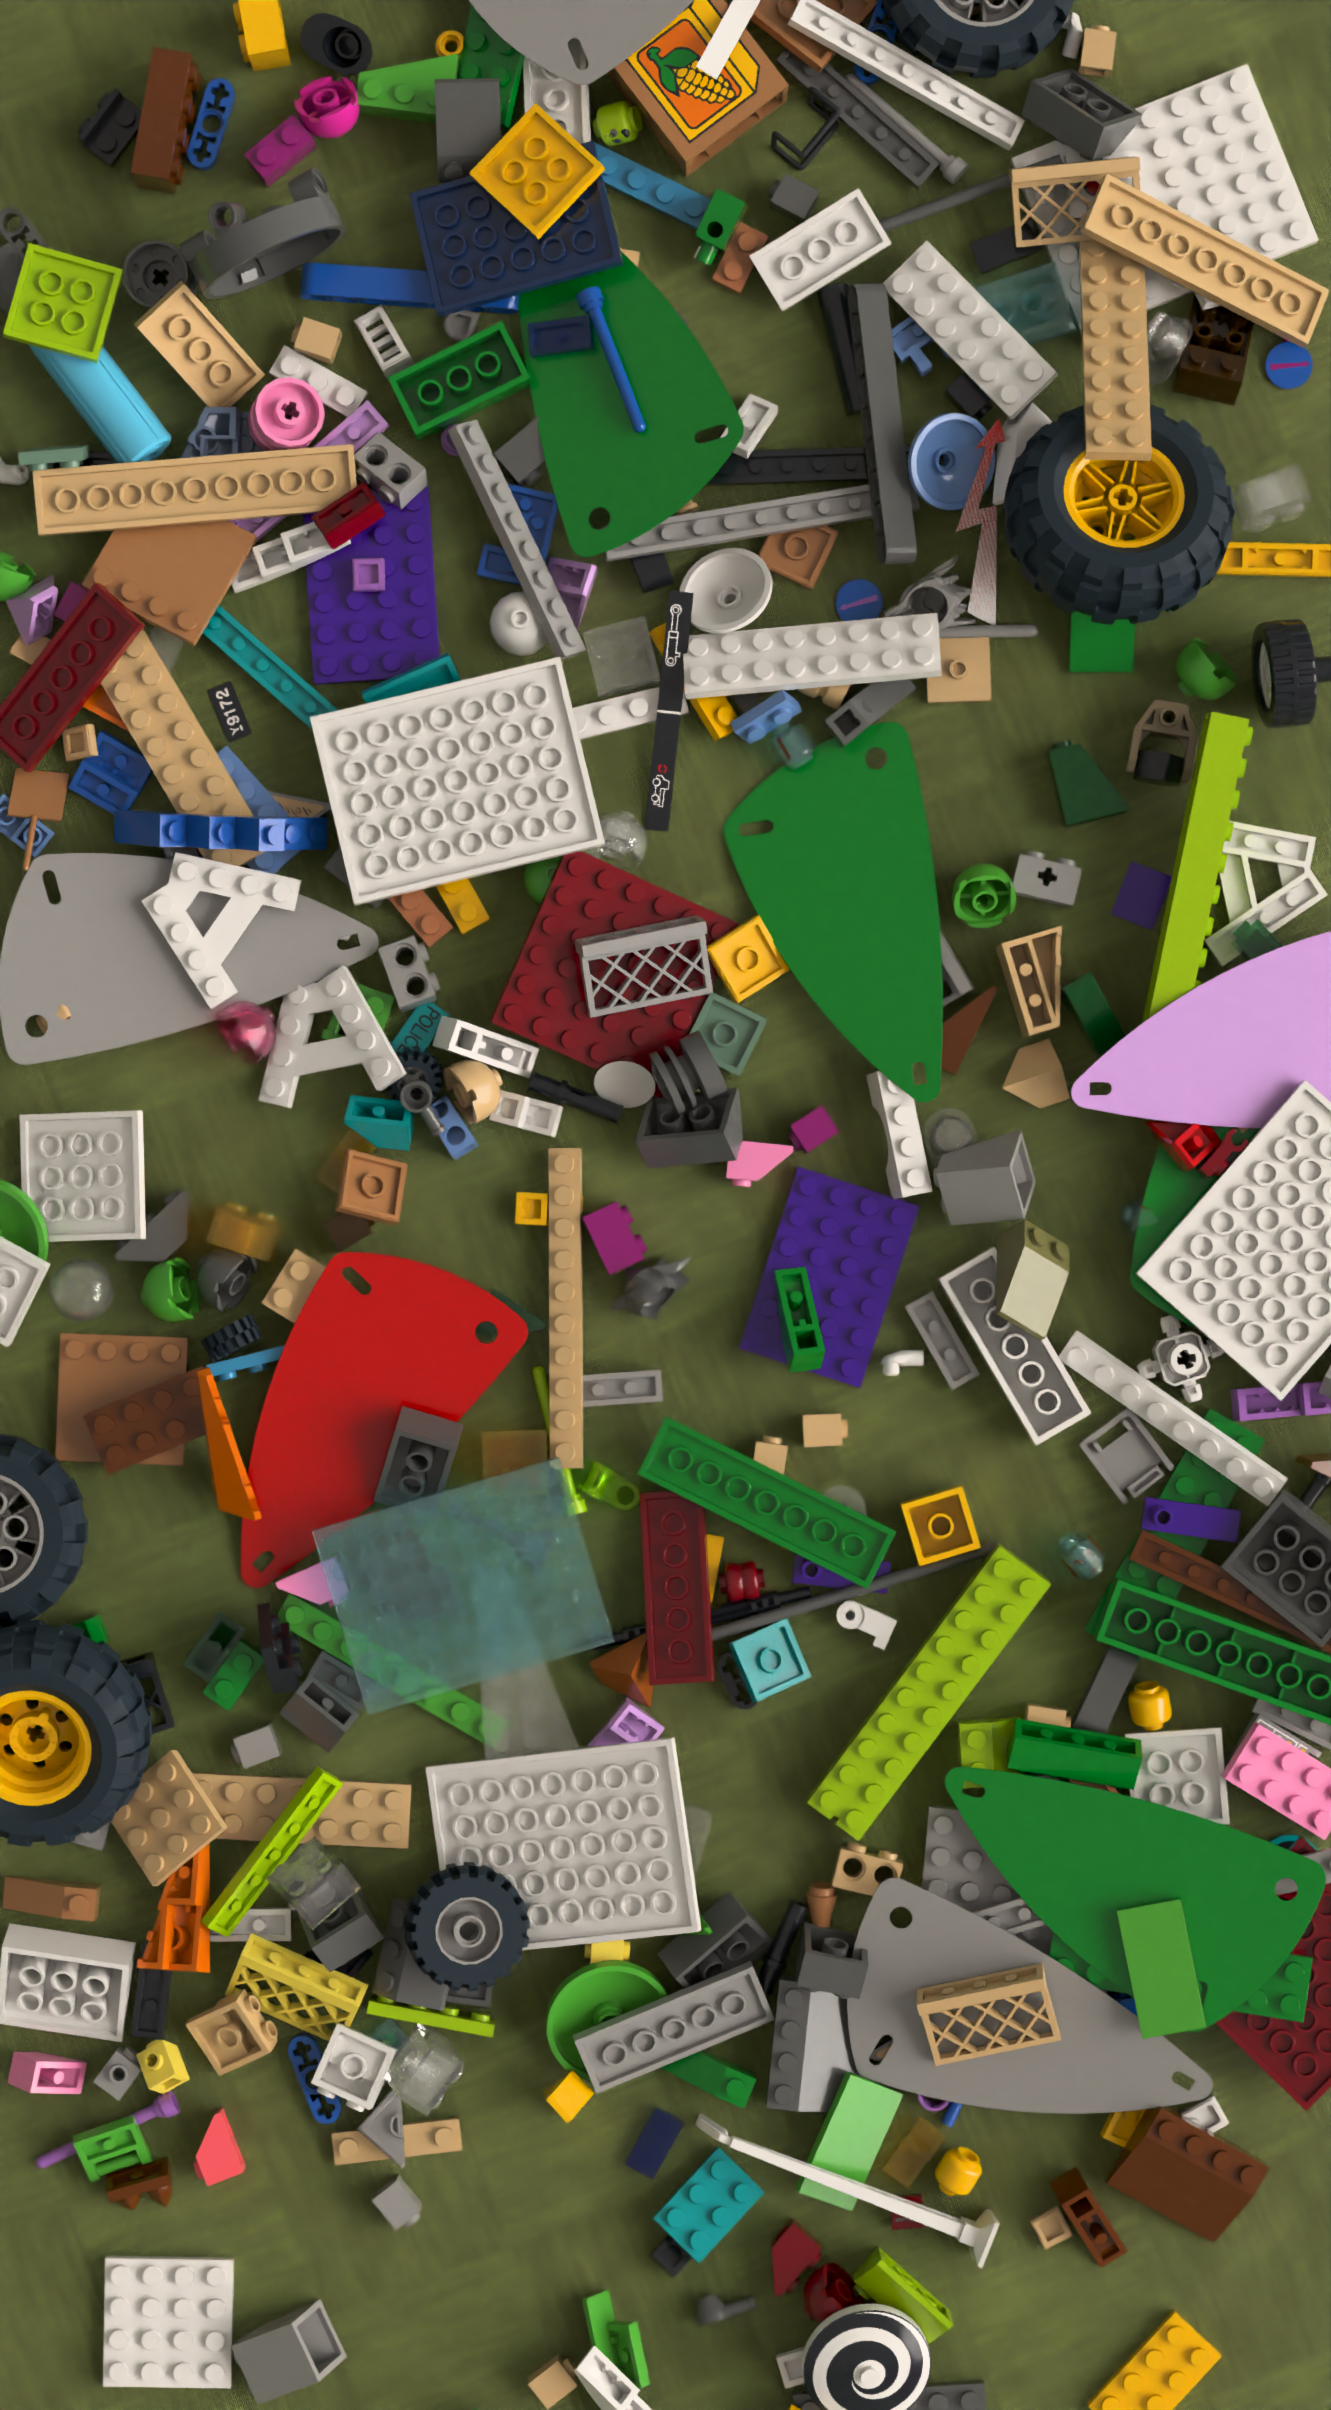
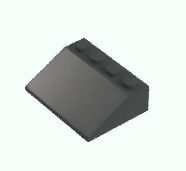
(1288, 1564)
(807, 2049)

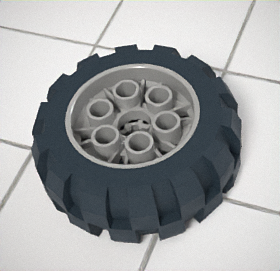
(1002, 40)
(51, 1521)

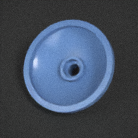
(955, 438)

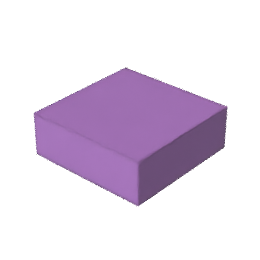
(368, 575)

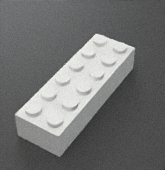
(1019, 1362)

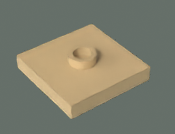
(964, 672)

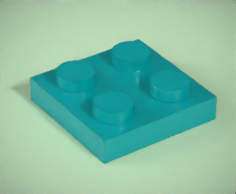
(769, 1660)

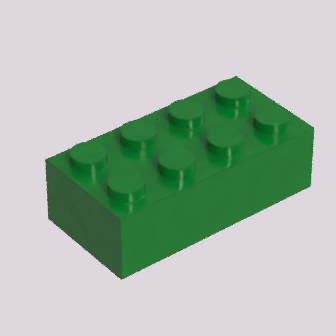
(459, 381)

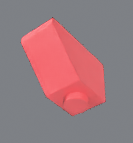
(219, 2152)

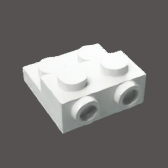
(353, 2068)

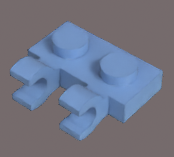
(908, 344)

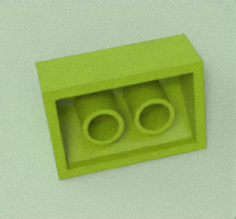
(895, 2287)

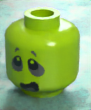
(617, 123)

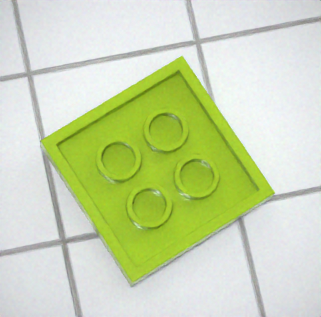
(62, 303)

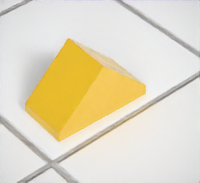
(568, 2095)

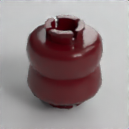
(741, 1580)

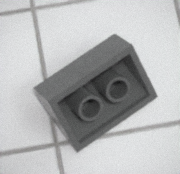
(1079, 113)
(696, 1136)
(734, 1941)
(397, 1971)

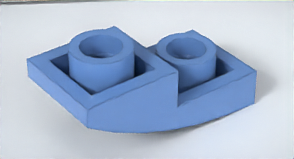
(18, 828)

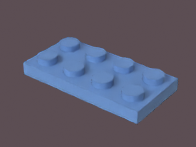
(261, 804)

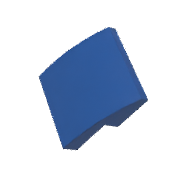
(113, 776)

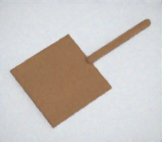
(39, 797)

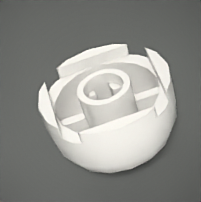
(516, 625)

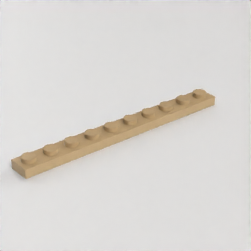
(565, 1306)

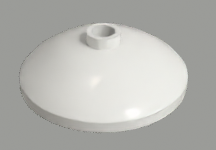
(727, 577)

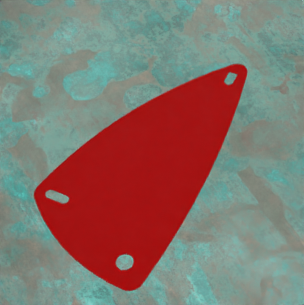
(344, 1387)

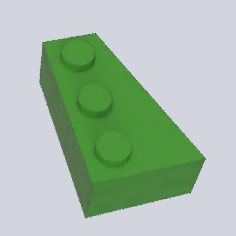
(405, 89)

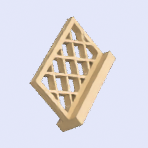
(1064, 174)
(975, 1993)

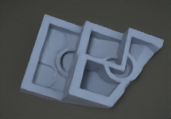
(220, 433)

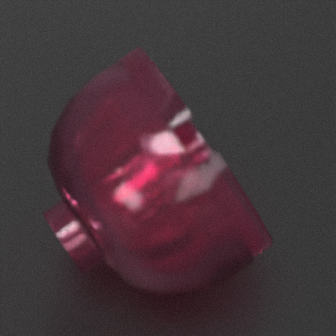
(247, 1028)

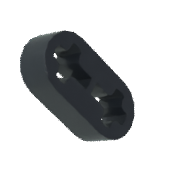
(730, 1683)

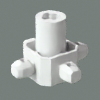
(1166, 1353)

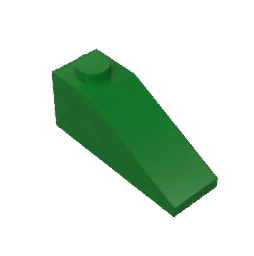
(798, 1320)
(715, 2076)

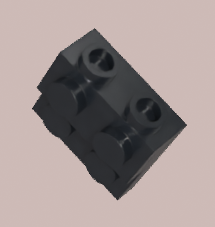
(279, 1650)

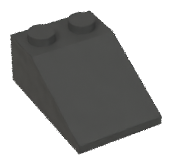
(465, 124)
(418, 1457)
(345, 1931)

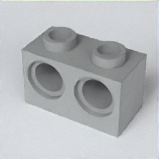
(394, 467)
(402, 976)

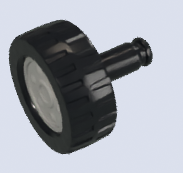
(1286, 673)

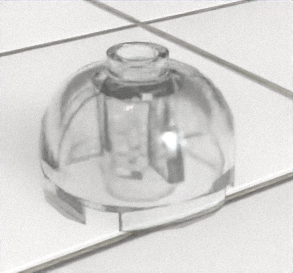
(623, 840)
(81, 1289)

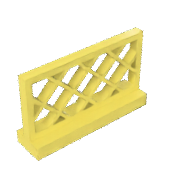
(302, 1978)

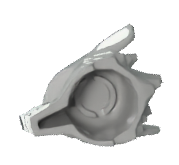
(935, 595)

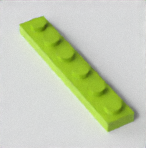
(272, 1851)

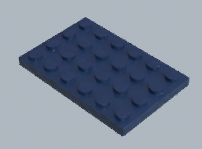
(486, 255)

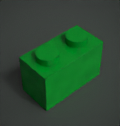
(235, 1674)

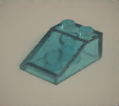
(1032, 303)

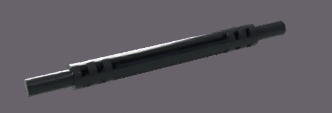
(726, 1612)

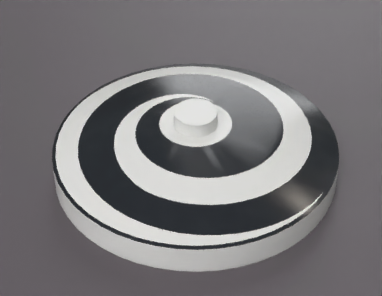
(866, 2360)

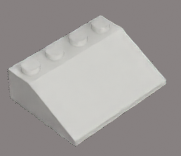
(65, 1982)

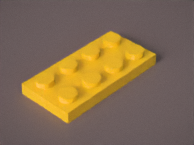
(1159, 2370)

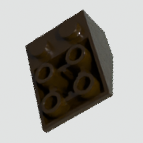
(1215, 355)

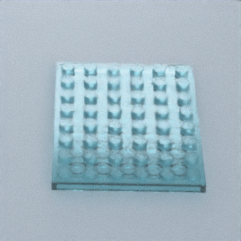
(463, 1585)

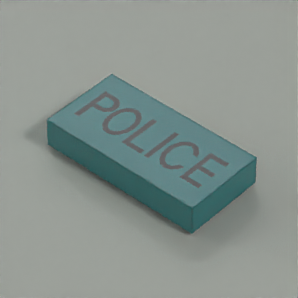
(419, 1028)

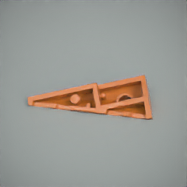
(226, 1467)
(179, 1935)

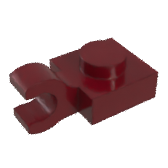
(1215, 1160)

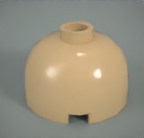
(474, 1088)

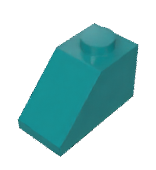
(381, 1121)

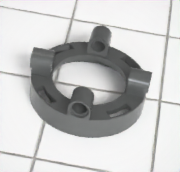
(266, 246)

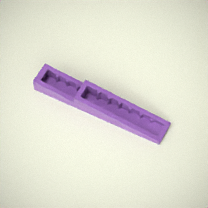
(1259, 1403)

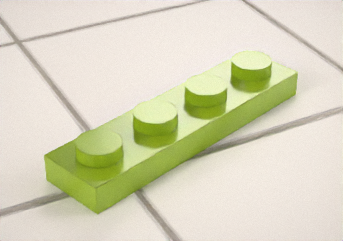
(449, 2018)

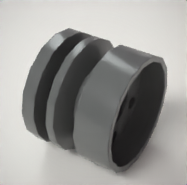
(145, 265)
(687, 1072)

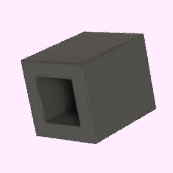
(792, 198)

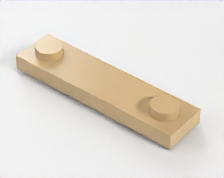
(419, 2139)

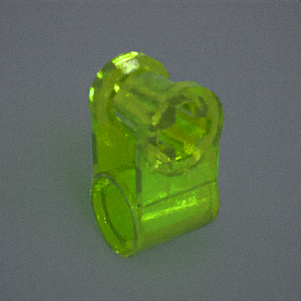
(608, 1485)

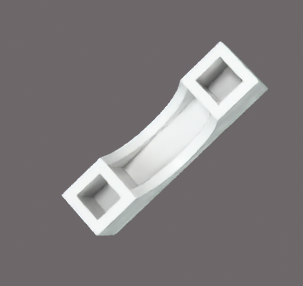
(907, 1162)

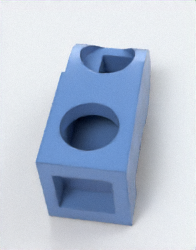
(456, 1135)

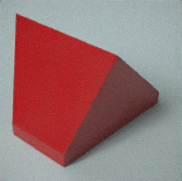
(1184, 1142)

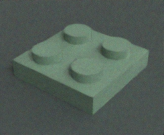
(41, 458)
(729, 1032)

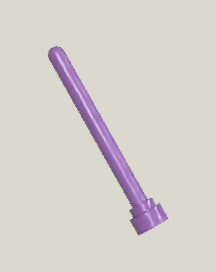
(164, 2105)

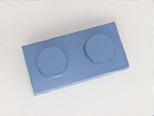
(766, 716)

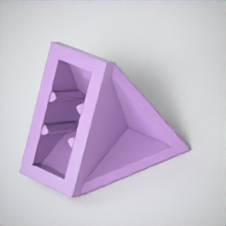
(574, 584)
(35, 610)
(627, 1725)

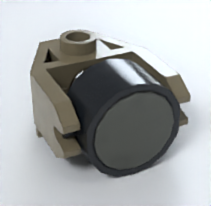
(1156, 766)

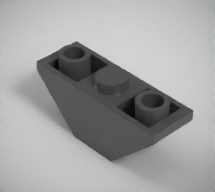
(164, 1232)

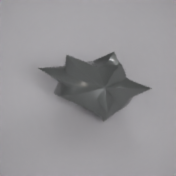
(652, 1287)

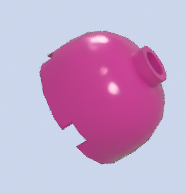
(328, 107)

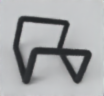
(831, 120)

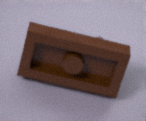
(129, 2184)

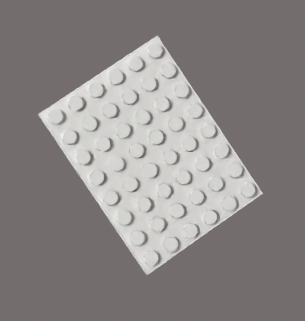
(1207, 157)
(457, 781)
(1258, 1249)
(581, 1836)

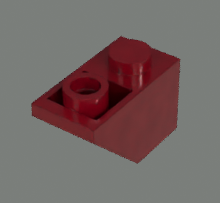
(791, 2253)

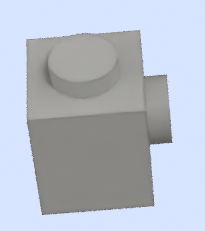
(119, 2072)

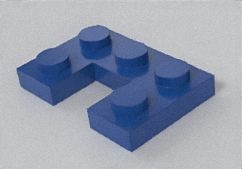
(540, 516)

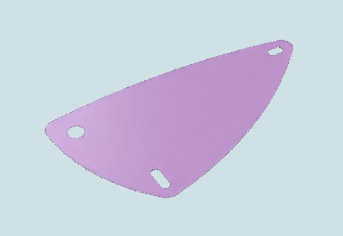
(1227, 1046)

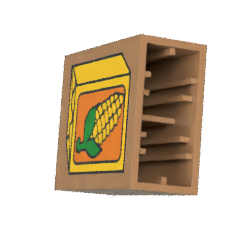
(687, 107)

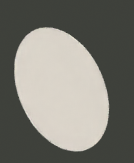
(624, 1083)

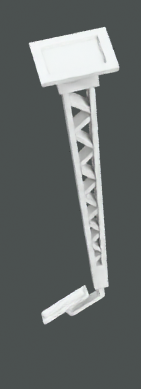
(976, 2234)

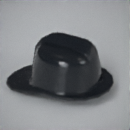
(336, 43)

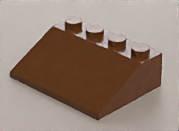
(1187, 2172)

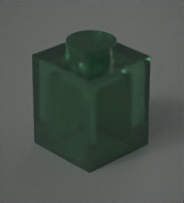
(1254, 940)

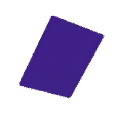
(1141, 895)

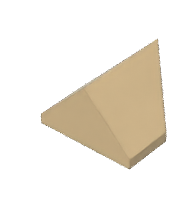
(1037, 1075)

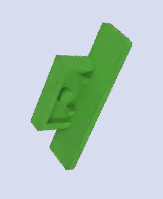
(616, 2339)

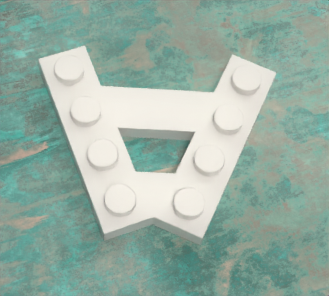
(1299, 885)
(204, 955)
(362, 1045)

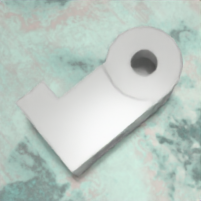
(856, 1615)

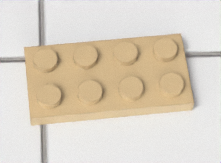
(199, 348)

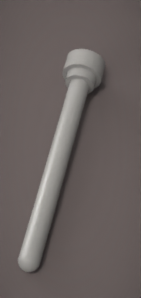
(951, 167)
(990, 631)

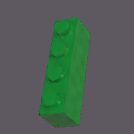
(1074, 1754)

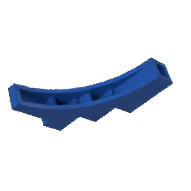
(220, 831)

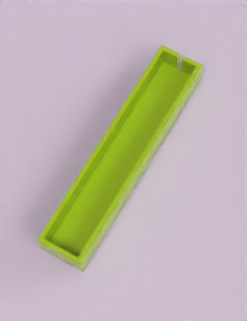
(1199, 859)
(928, 1691)

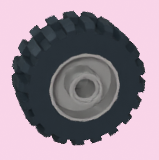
(466, 1926)

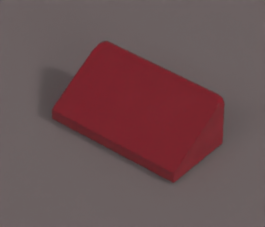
(348, 516)

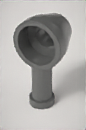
(421, 1104)
(712, 2308)

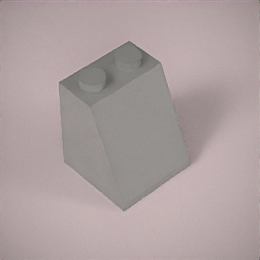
(986, 1181)
(289, 2352)

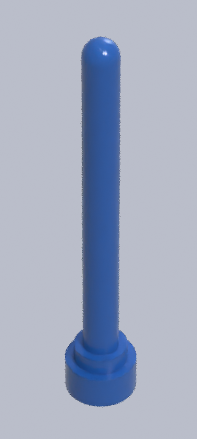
(591, 302)

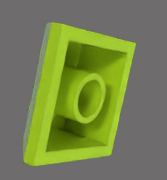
(984, 1745)

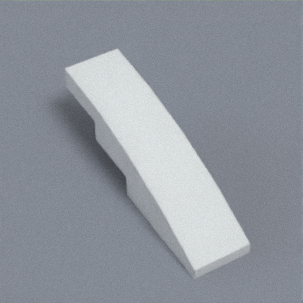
(282, 555)
(607, 2383)

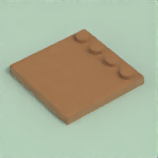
(172, 572)
(104, 1370)

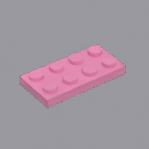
(1283, 1779)

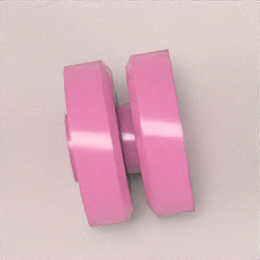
(290, 399)

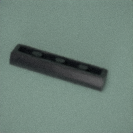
(836, 319)

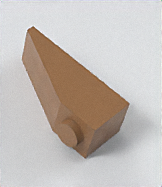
(52, 1898)

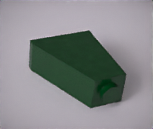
(1081, 786)
(1092, 1013)

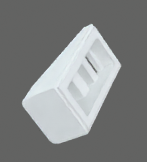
(395, 358)

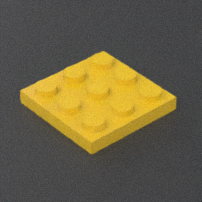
(537, 171)

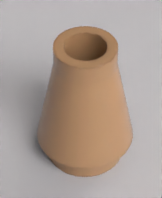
(821, 1903)

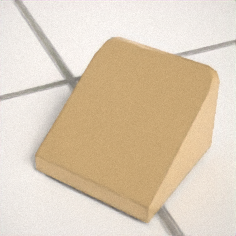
(28, 653)

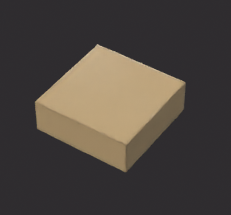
(79, 742)
(1051, 2227)

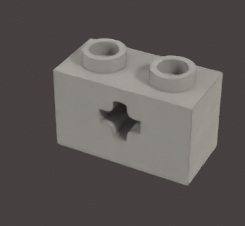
(1058, 892)

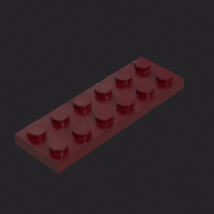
(65, 675)
(676, 1589)

